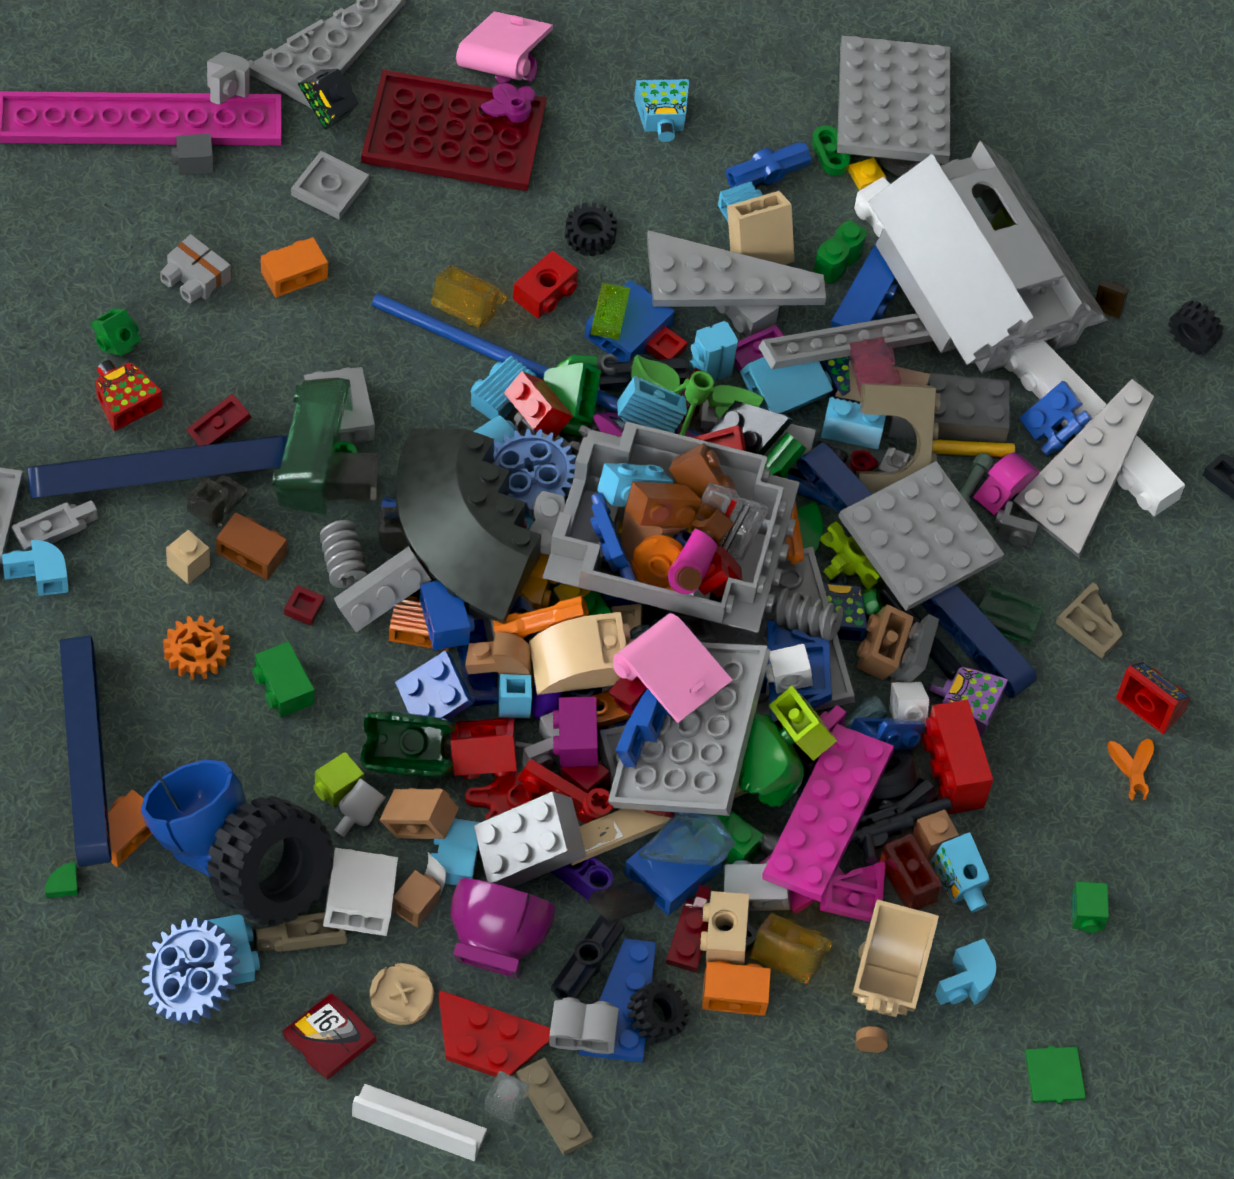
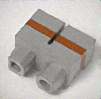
(196, 268)

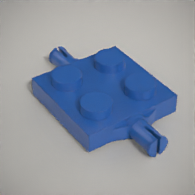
(609, 538)

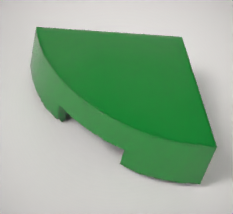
(62, 882)

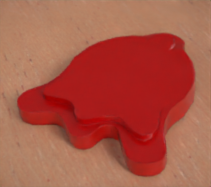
(500, 795)

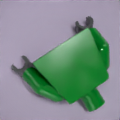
(576, 385)

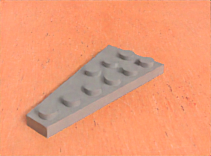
(324, 46)
(1080, 478)

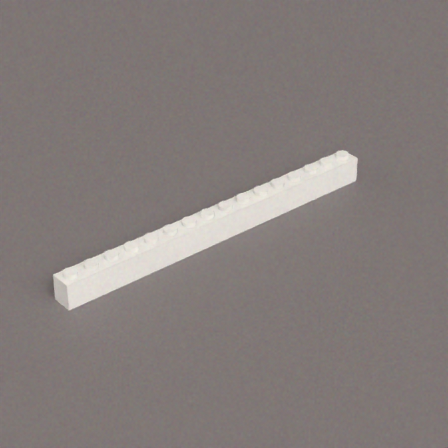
(1044, 369)

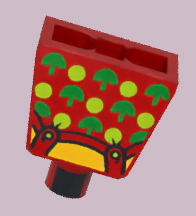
(126, 394)

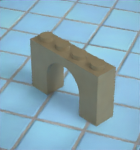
(918, 407)

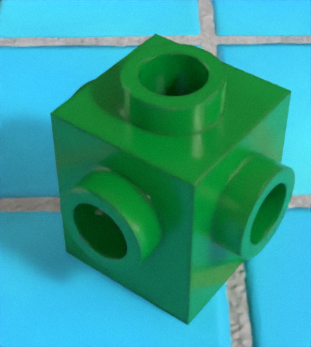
(116, 332)

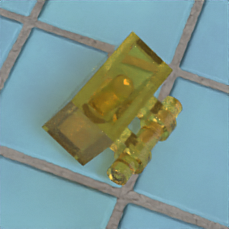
(466, 296)
(790, 948)

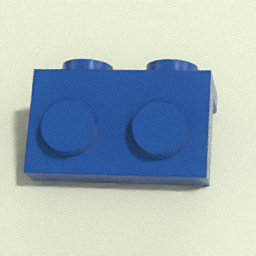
(896, 733)

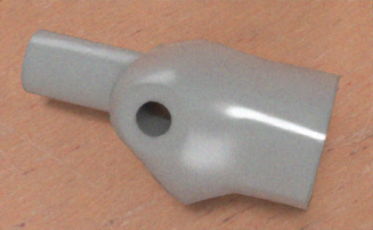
(358, 807)

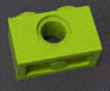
(802, 723)

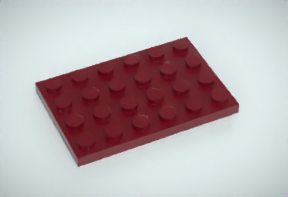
(445, 133)

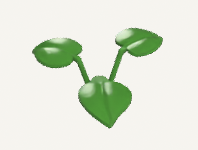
(697, 390)

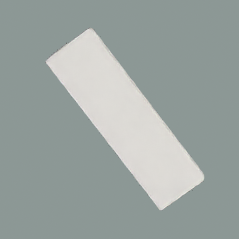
(418, 1122)

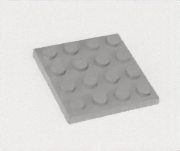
(921, 535)

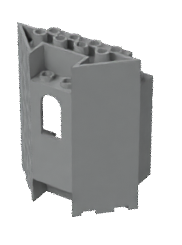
(975, 283)
(577, 550)

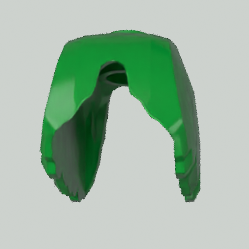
(770, 763)

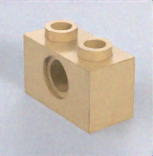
(728, 910)

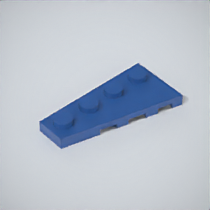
(629, 973)

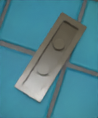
(554, 1106)

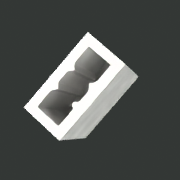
(360, 891)

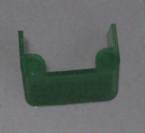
(312, 443)

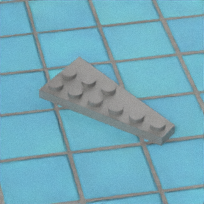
(704, 275)

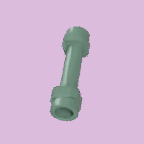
(980, 467)

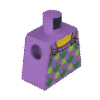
(977, 687)

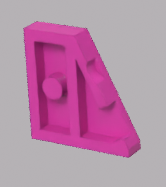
(855, 892)

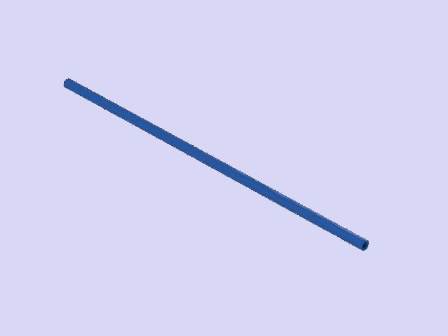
(501, 354)

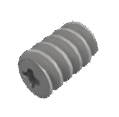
(342, 553)
(808, 617)

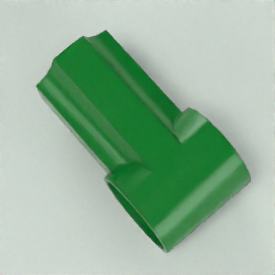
(784, 455)

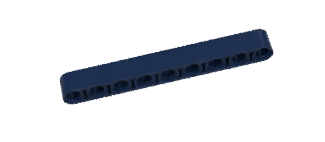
(156, 466)
(85, 751)

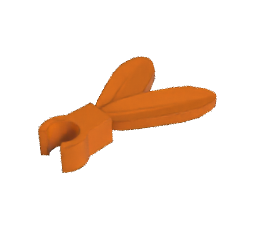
(1134, 767)

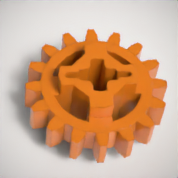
(182, 650)

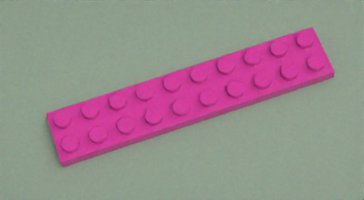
(137, 118)

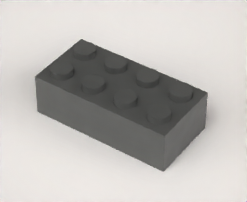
(968, 410)

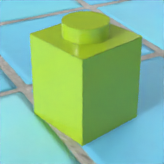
(336, 779)

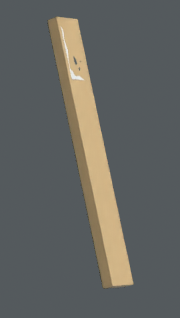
(621, 828)

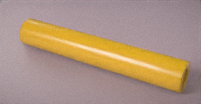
(972, 448)

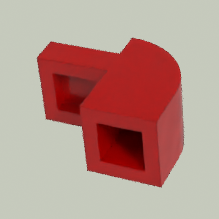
(721, 568)

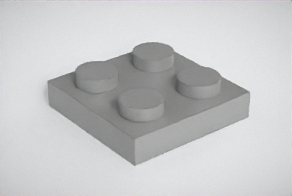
(330, 185)

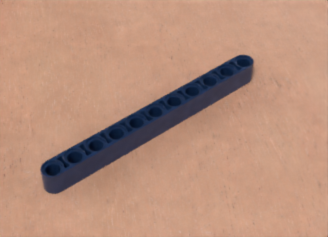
(952, 607)

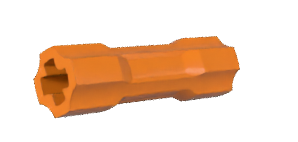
(541, 619)

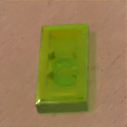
(610, 311)

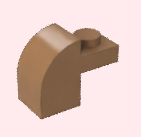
(504, 655)

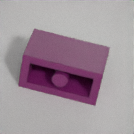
(577, 731)

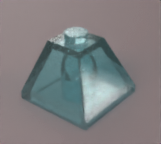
(690, 840)

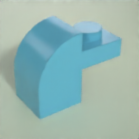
(43, 562)
(514, 696)
(975, 975)

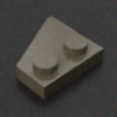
(1091, 622)

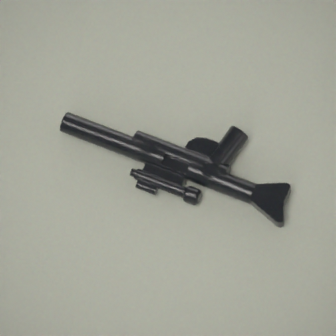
(886, 822)

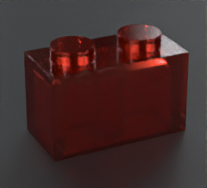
(910, 873)

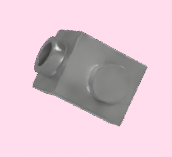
(1014, 529)

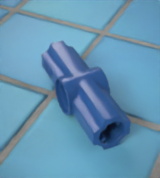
(769, 165)

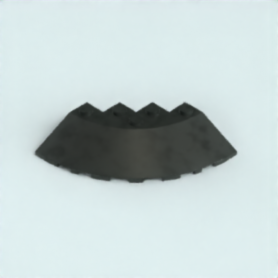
(463, 520)

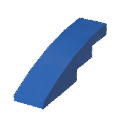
(641, 727)

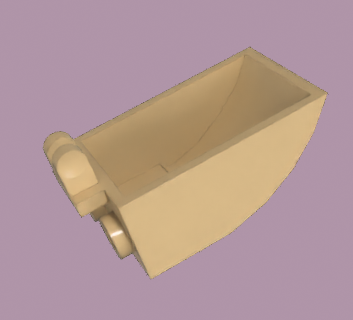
(578, 653)
(894, 959)

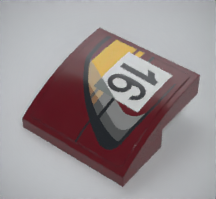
(329, 1036)

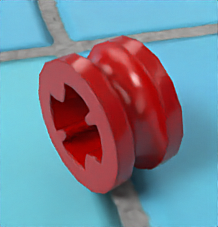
(596, 795)

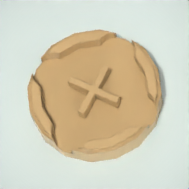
(401, 994)

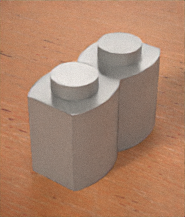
(545, 515)
(584, 1026)

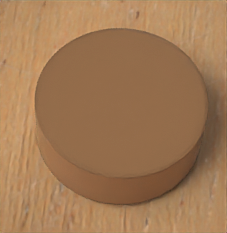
(871, 1039)

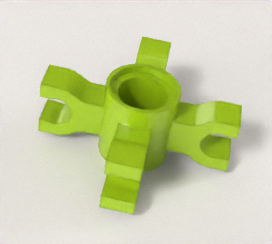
(849, 557)

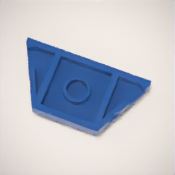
(819, 659)

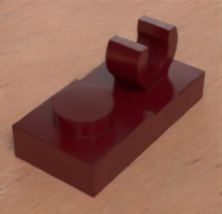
(219, 422)

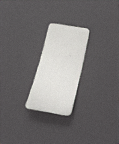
(436, 871)

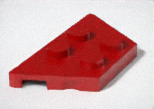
(488, 1037)

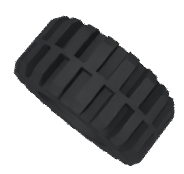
(244, 843)

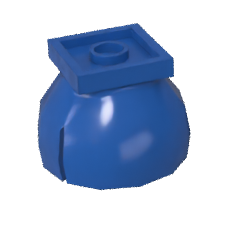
(204, 799)

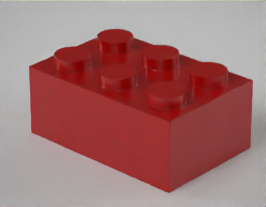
(957, 756)

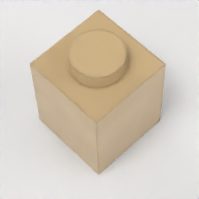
(188, 556)

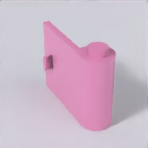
(502, 45)
(672, 664)

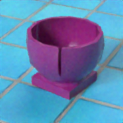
(498, 925)

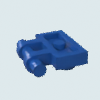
(1050, 412)

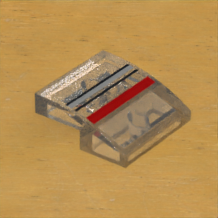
(742, 512)

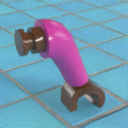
(696, 556)

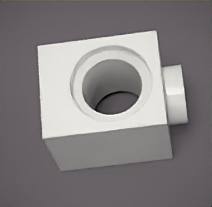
(789, 668)
(909, 702)

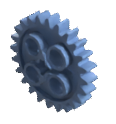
(531, 471)
(188, 945)

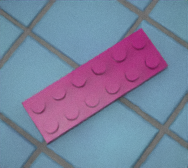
(828, 813)

